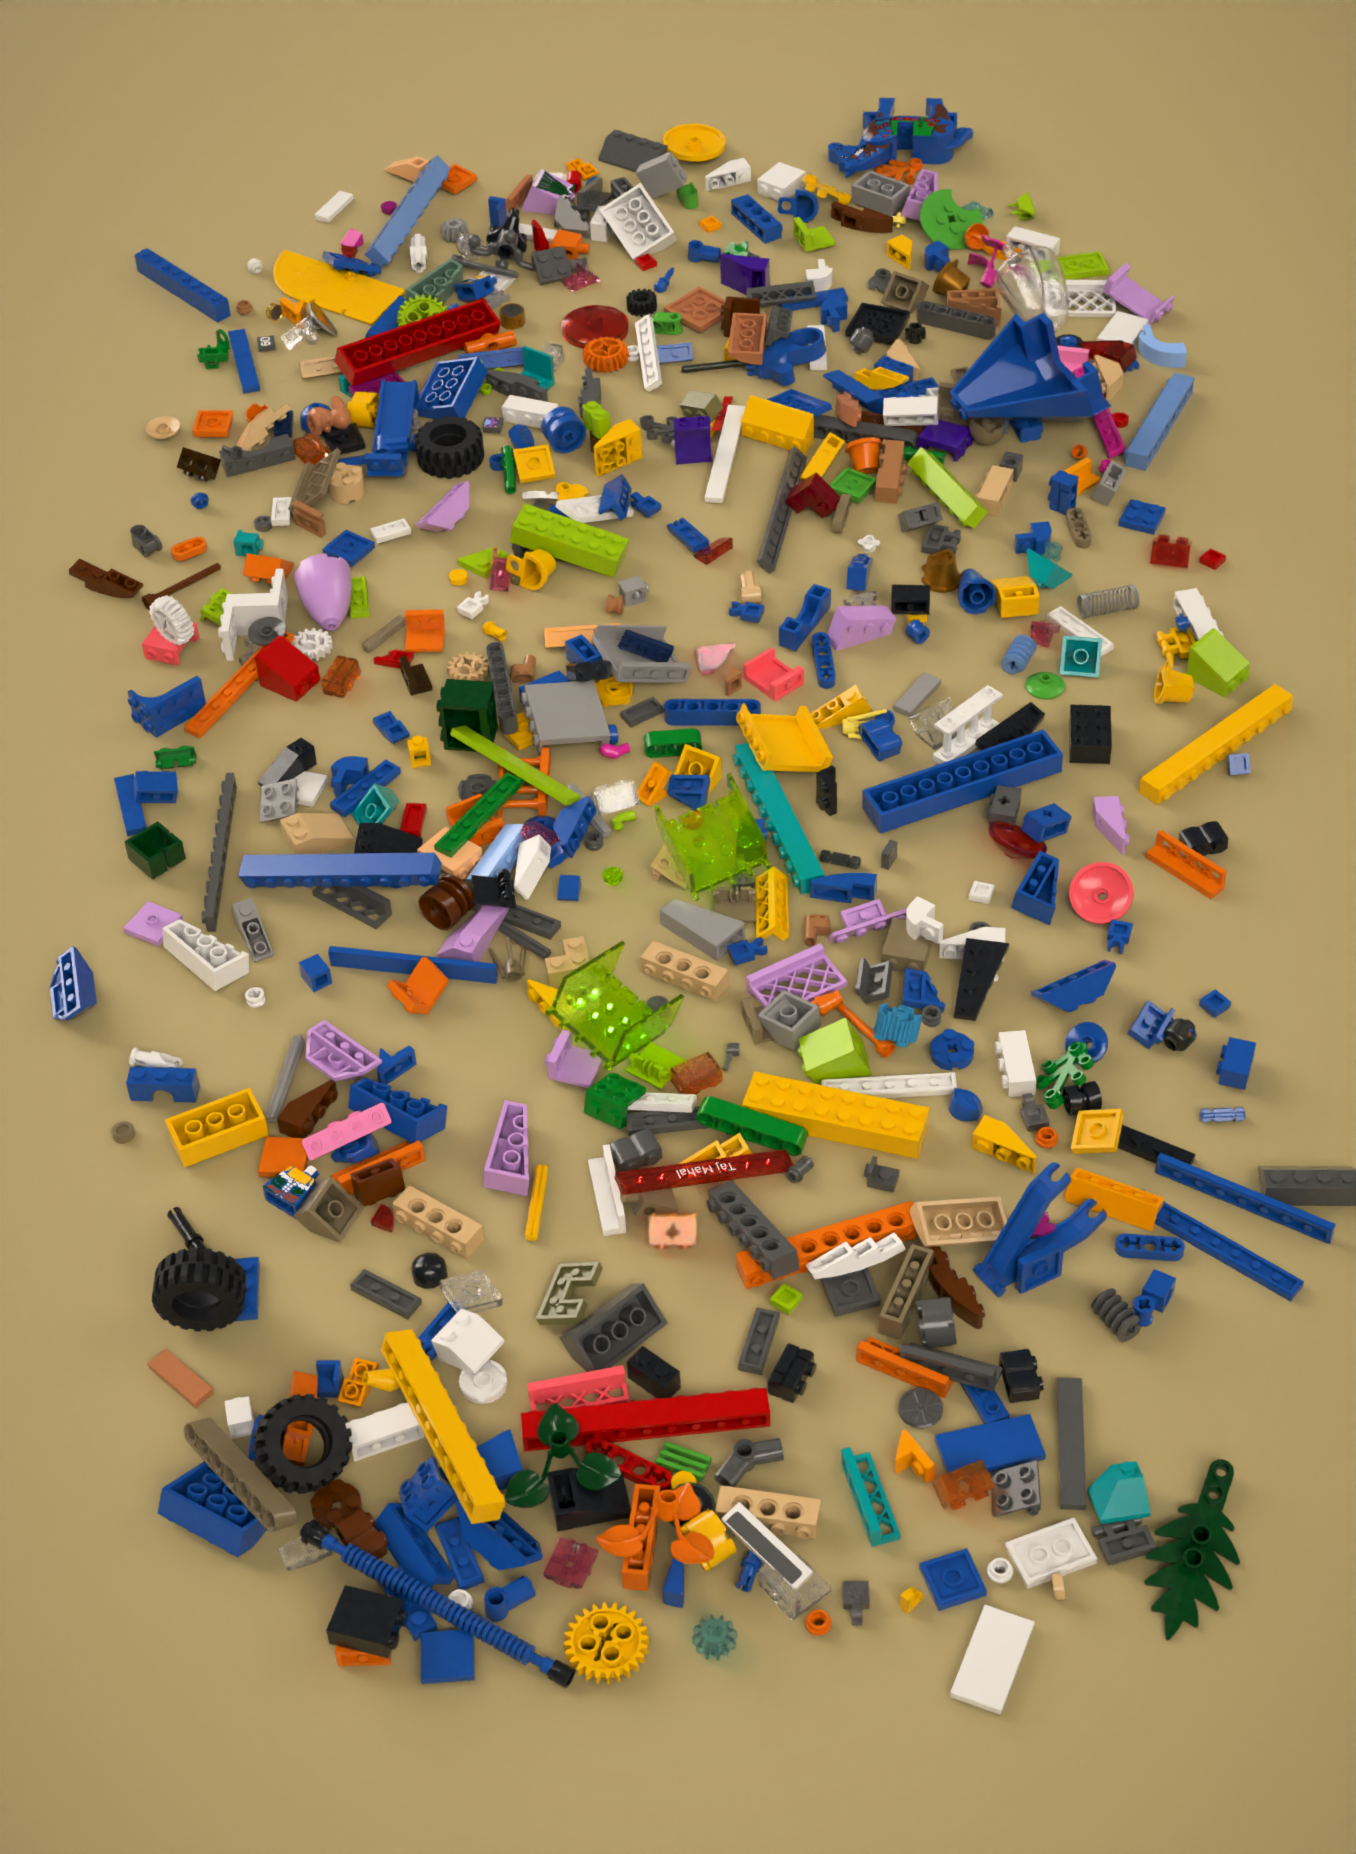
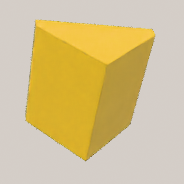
(699, 762)

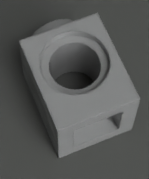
(633, 590)

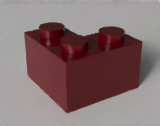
(813, 493)

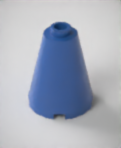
(975, 592)

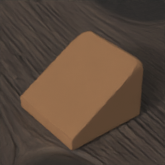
(733, 681)

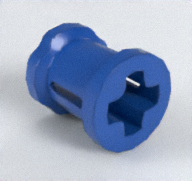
(1140, 1307)

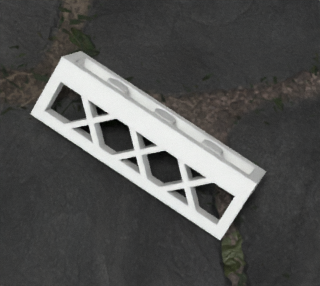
(607, 1194)

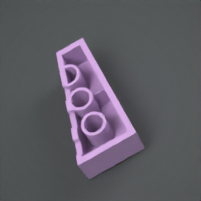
(924, 186)

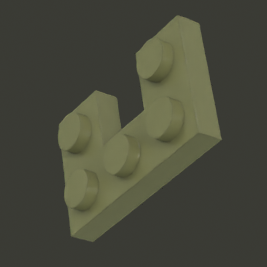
(557, 1304)

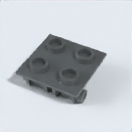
(1016, 1489)

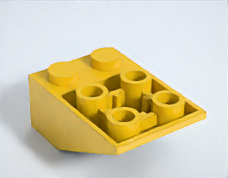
(618, 447)
(1016, 596)

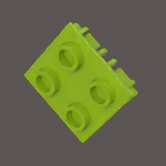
(653, 1065)

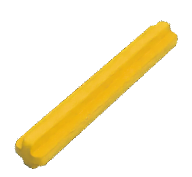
(536, 1202)

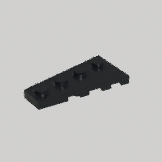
(1017, 725)
(977, 975)

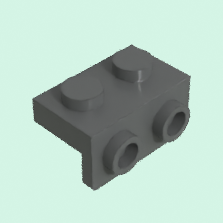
(873, 981)

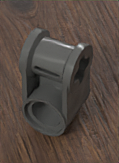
(144, 540)

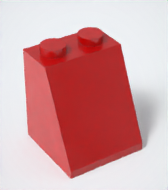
(286, 669)

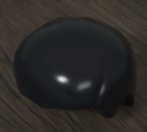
(428, 1270)

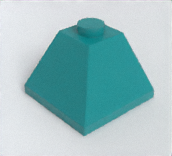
(1045, 571)
(376, 805)
(1120, 1494)

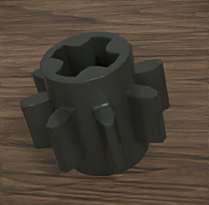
(915, 333)

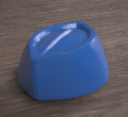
(965, 1105)

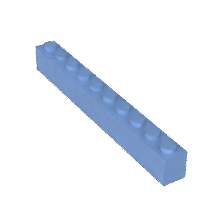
(407, 212)

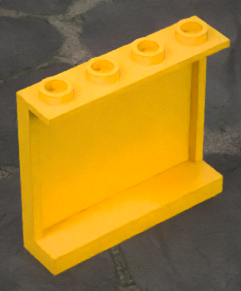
(785, 741)

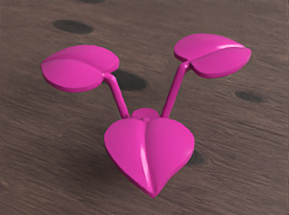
(989, 275)

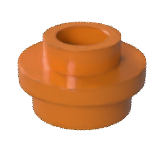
(1046, 1137)
(818, 1616)

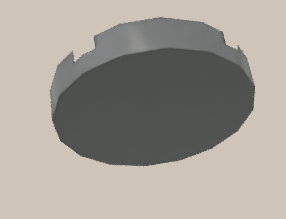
(475, 785)

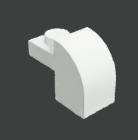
(821, 277)
(921, 921)

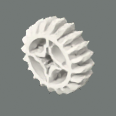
(171, 620)

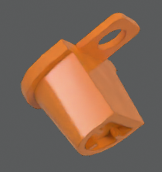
(864, 454)

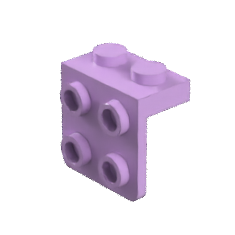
(571, 1063)

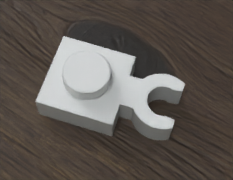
(472, 607)

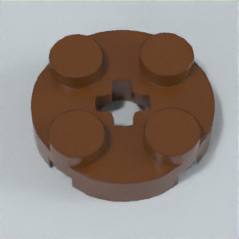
(334, 1493)

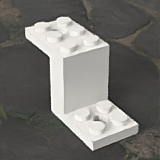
(245, 609)

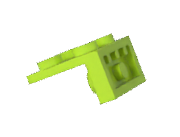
(811, 238)

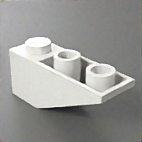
(729, 174)
(531, 863)
(954, 946)

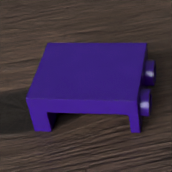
(946, 437)
(692, 440)

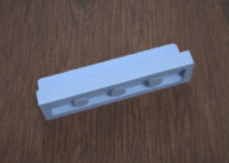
(501, 852)

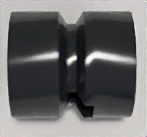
(1082, 1097)

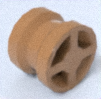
(615, 604)

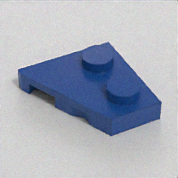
(689, 789)

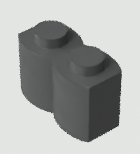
(636, 1151)

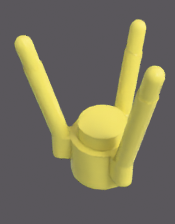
(852, 724)

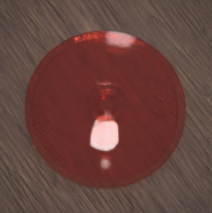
(593, 322)

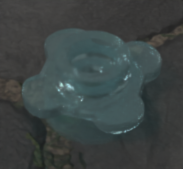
(1057, 548)

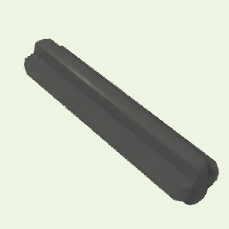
(524, 940)

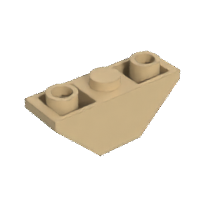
(899, 352)
(1109, 374)

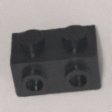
(827, 790)

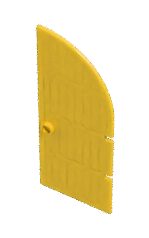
(333, 288)

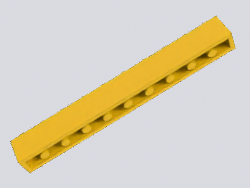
(1216, 744)
(443, 1427)

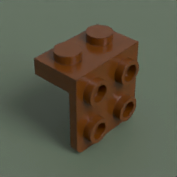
(737, 305)

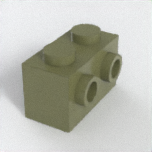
(701, 404)

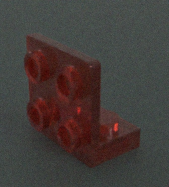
(1171, 551)

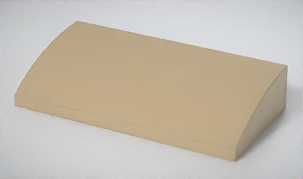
(958, 1221)

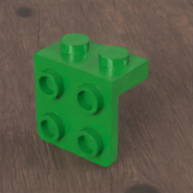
(610, 1099)

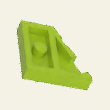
(481, 561)

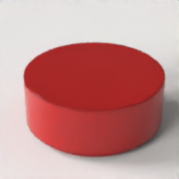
(1120, 419)

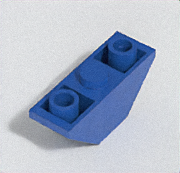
(574, 823)

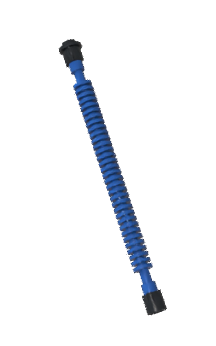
(437, 1603)

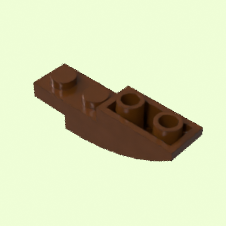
(861, 220)
(107, 583)
(946, 1284)

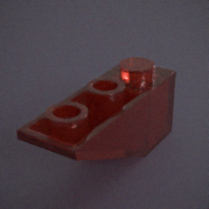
(1115, 350)

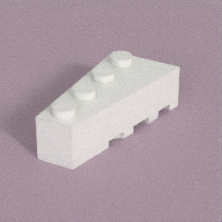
(204, 955)

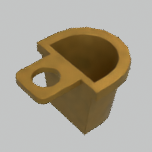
(950, 279)
(941, 572)

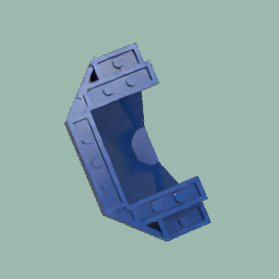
(1026, 380)

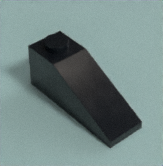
(290, 763)

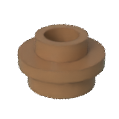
(244, 307)

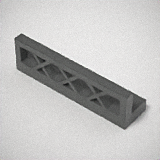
(779, 293)
(778, 323)
(358, 896)

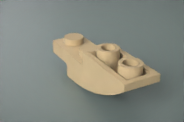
(258, 427)

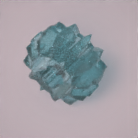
(714, 1637)

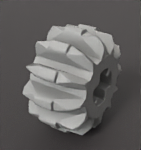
(452, 229)

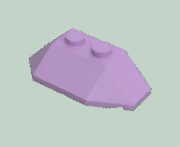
(447, 510)
(337, 1053)

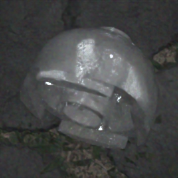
(463, 247)

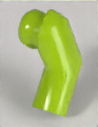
(620, 818)

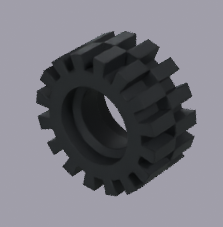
(641, 302)

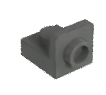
(881, 1176)

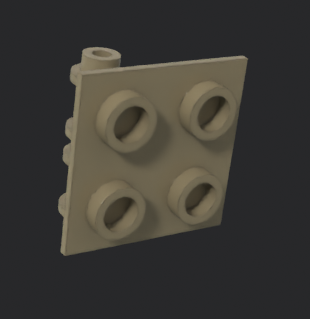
(736, 904)

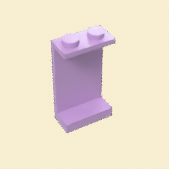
(1136, 297)

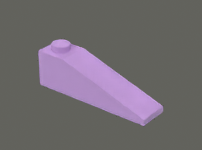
(474, 935)

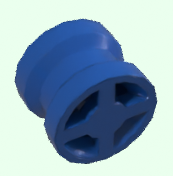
(917, 631)

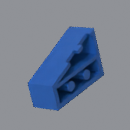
(1038, 889)

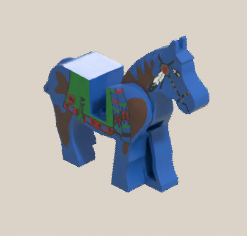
(929, 137)

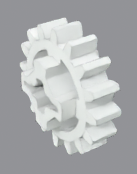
(313, 643)

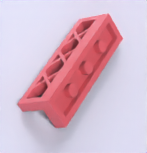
(578, 1387)

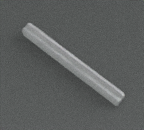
(285, 1078)

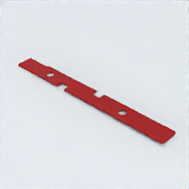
(717, 425)

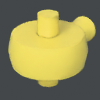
(899, 220)

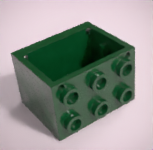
(468, 705)

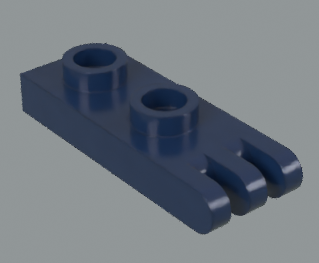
(645, 646)

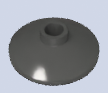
(266, 630)

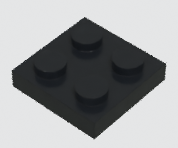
(345, 440)

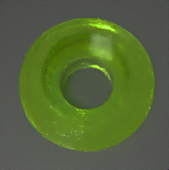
(612, 876)

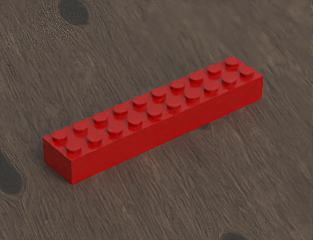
(415, 342)

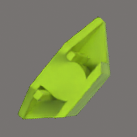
(1025, 207)

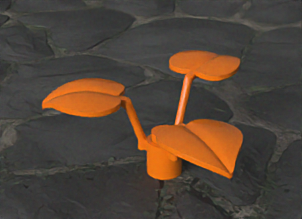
(672, 1505)

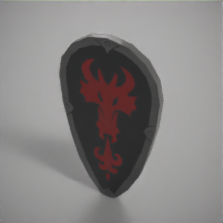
(323, 321)

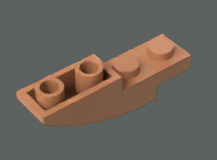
(848, 409)

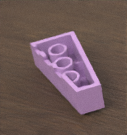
(508, 1155)

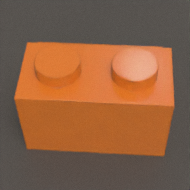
(264, 567)

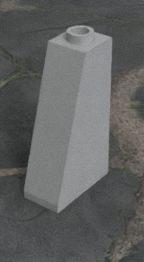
(702, 928)

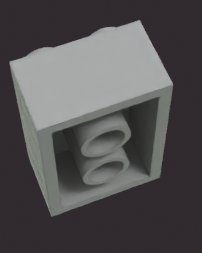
(880, 193)

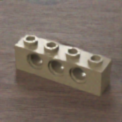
(905, 1292)

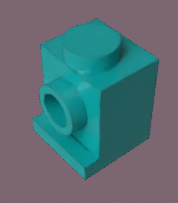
(247, 543)

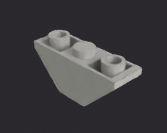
(570, 220)

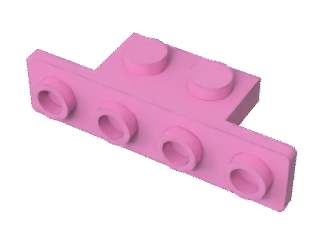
(344, 1132)

